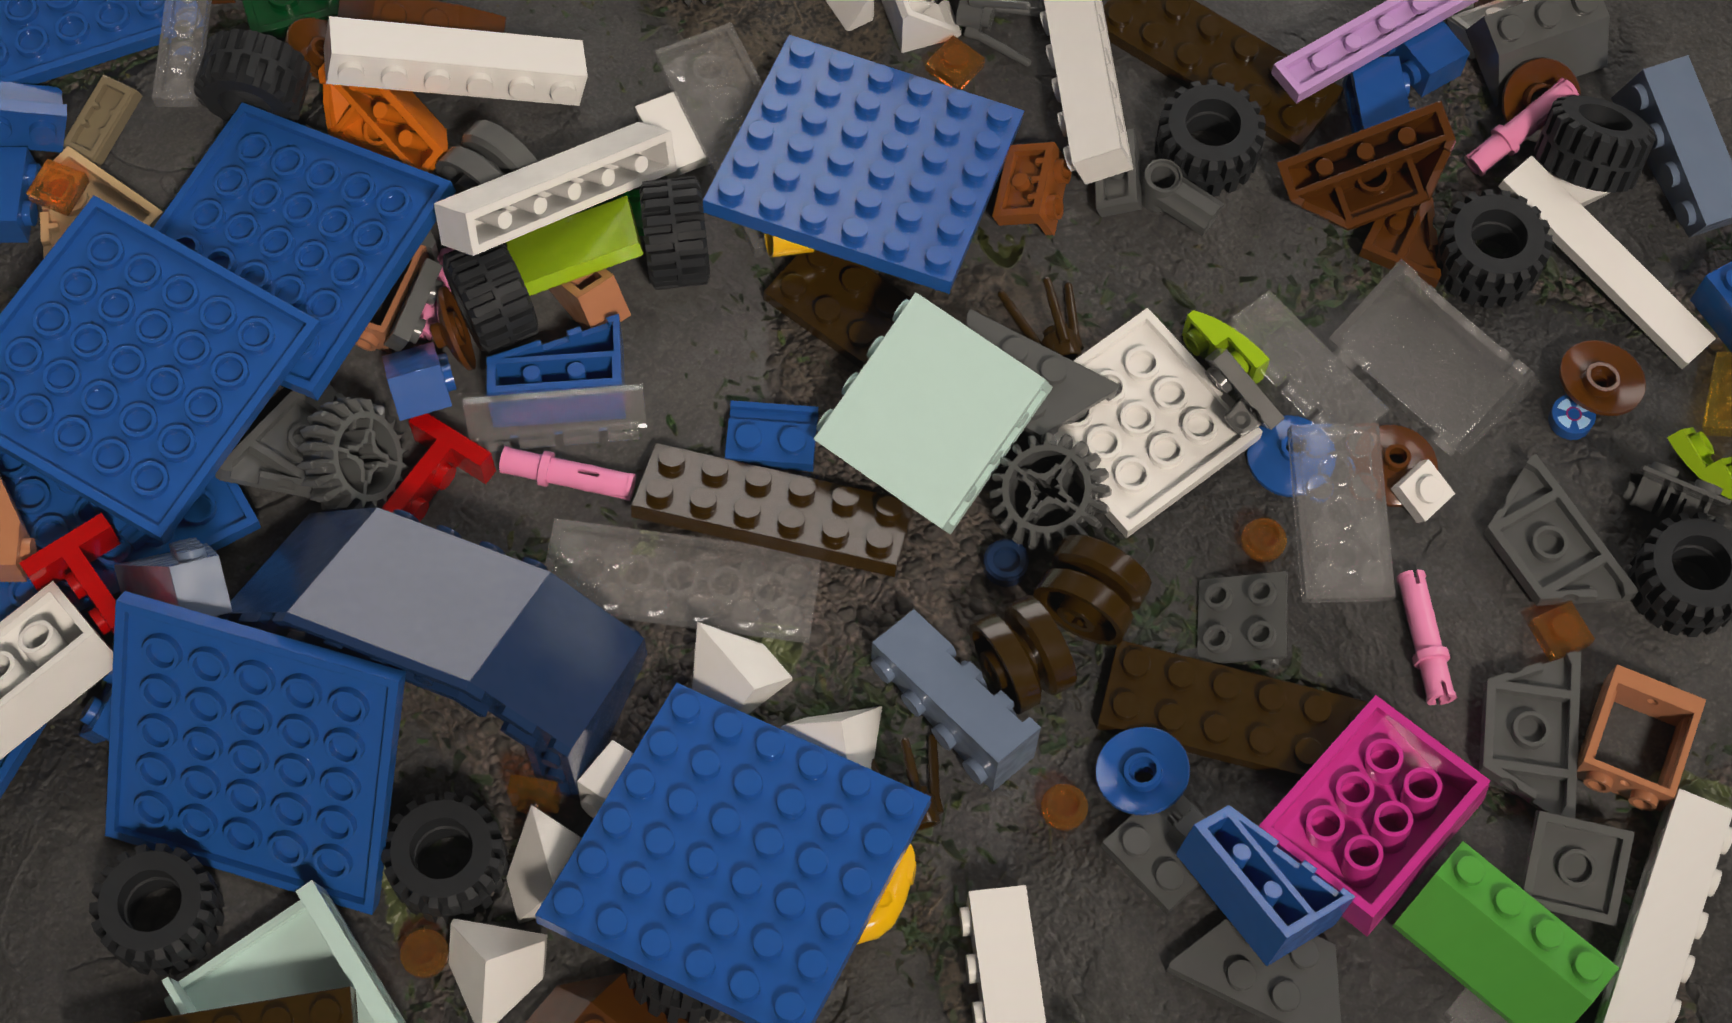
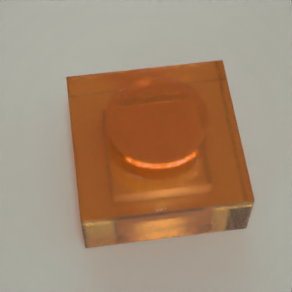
(955, 63)
(58, 187)
(1561, 631)
(529, 791)

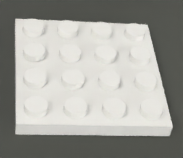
(1161, 427)

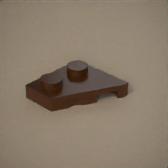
(1407, 237)

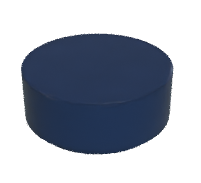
(1006, 563)

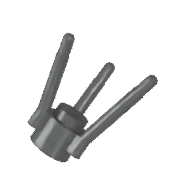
(981, 13)

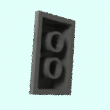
(1553, 29)

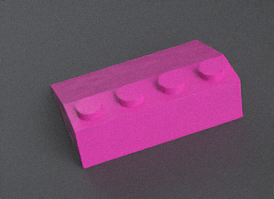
(1376, 810)

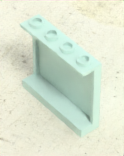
(932, 412)
(290, 955)

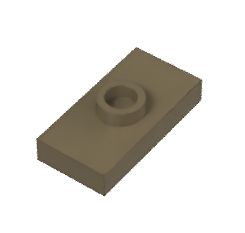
(102, 119)

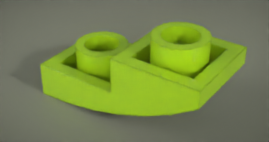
(1205, 334)
(1696, 453)

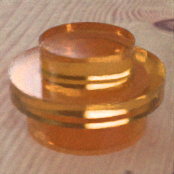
(1263, 539)
(1064, 807)
(424, 953)

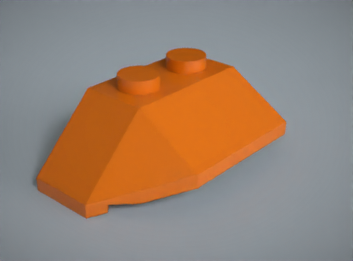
(385, 123)

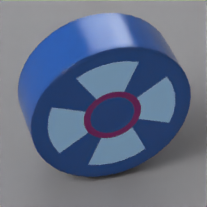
(1570, 419)

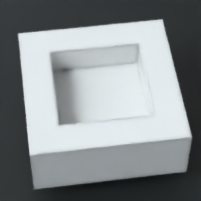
(1422, 491)

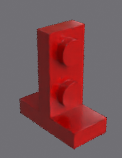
(438, 466)
(71, 559)

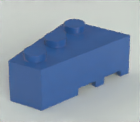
(572, 362)
(1259, 886)

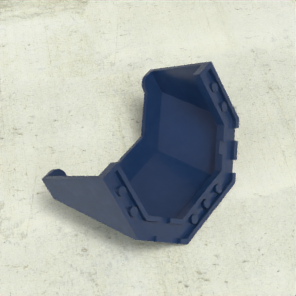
(459, 624)

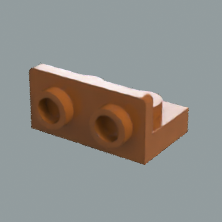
(1032, 186)

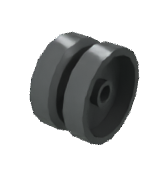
(485, 155)

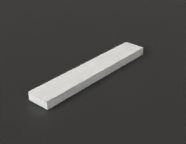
(1610, 264)

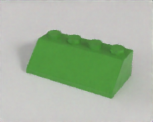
(1504, 943)

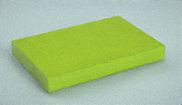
(576, 246)

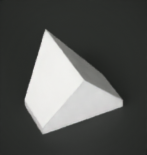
(921, 22)
(735, 669)
(844, 733)
(538, 862)
(494, 966)

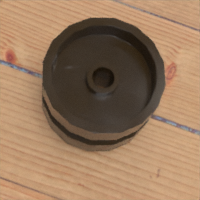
(1093, 589)
(1023, 653)

